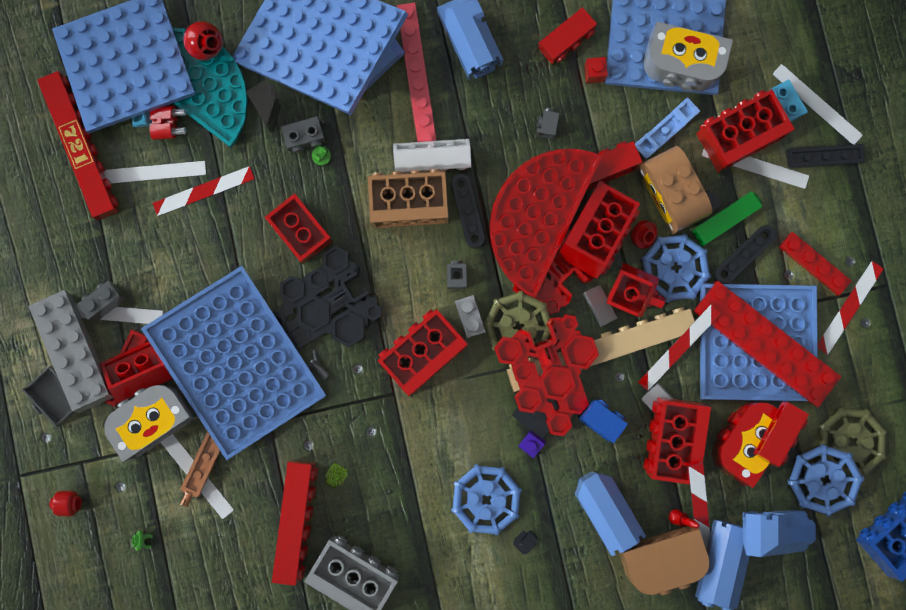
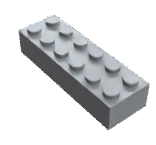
(71, 351)

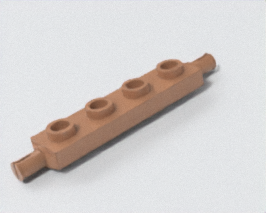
(200, 469)

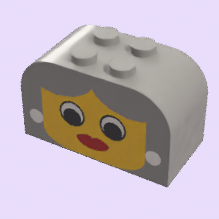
(685, 57)
(147, 420)

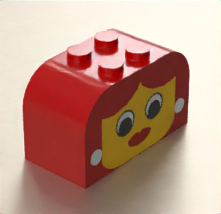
(739, 440)

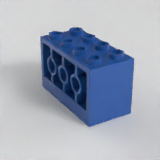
(887, 540)

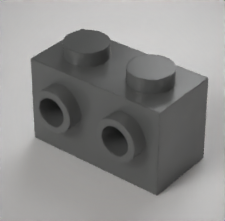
(303, 135)
(101, 301)

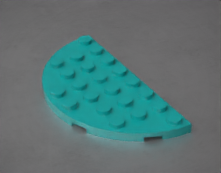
(220, 93)

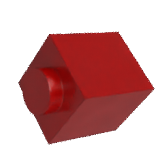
(596, 70)

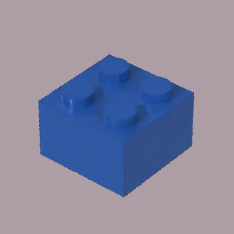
(603, 421)

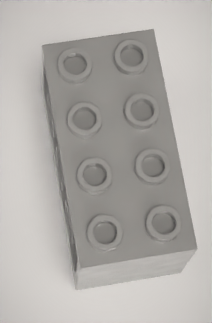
(342, 586)

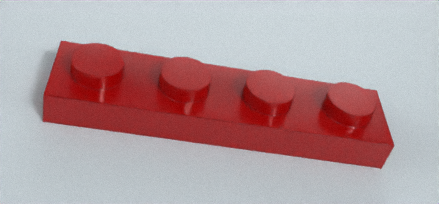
(814, 263)

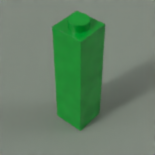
(727, 218)

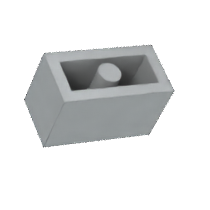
(470, 317)

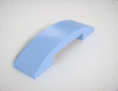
(666, 128)

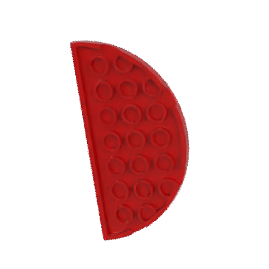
(536, 213)

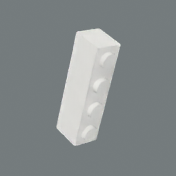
(432, 155)

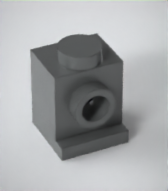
(547, 124)
(461, 282)

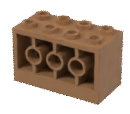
(412, 211)

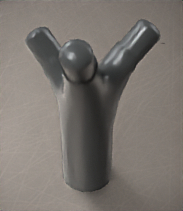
(316, 365)

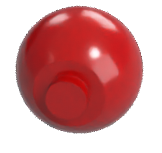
(203, 40)

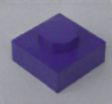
(532, 444)

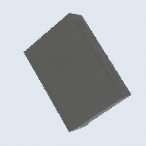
(49, 397)

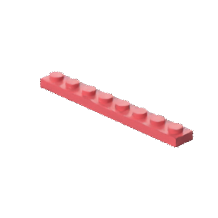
(417, 75)

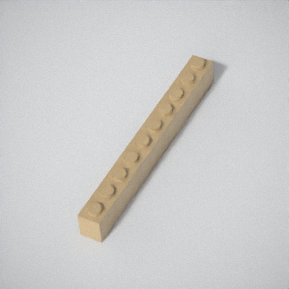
(630, 339)

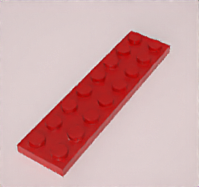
(769, 345)

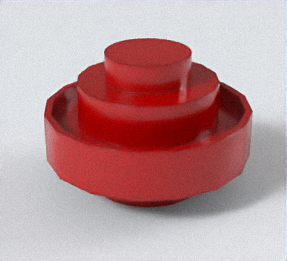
(644, 234)

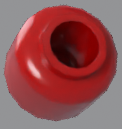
(65, 503)

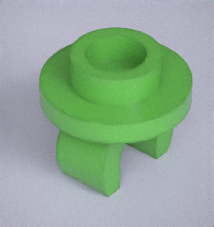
(321, 155)
(138, 540)

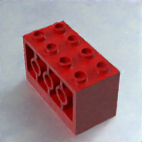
(744, 130)
(599, 230)
(432, 361)
(689, 443)

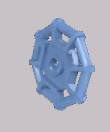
(684, 260)
(830, 490)
(475, 499)

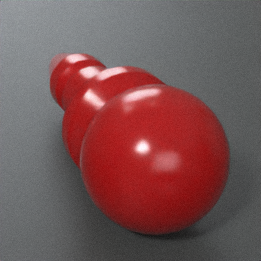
(679, 518)

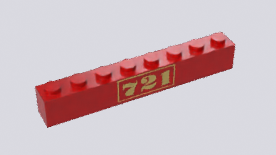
(78, 146)

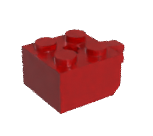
(643, 294)

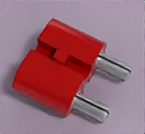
(163, 122)

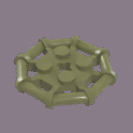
(515, 314)
(863, 437)

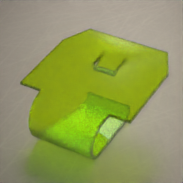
(336, 475)

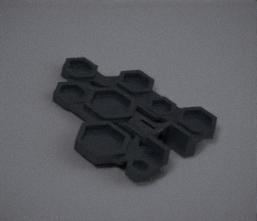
(315, 313)

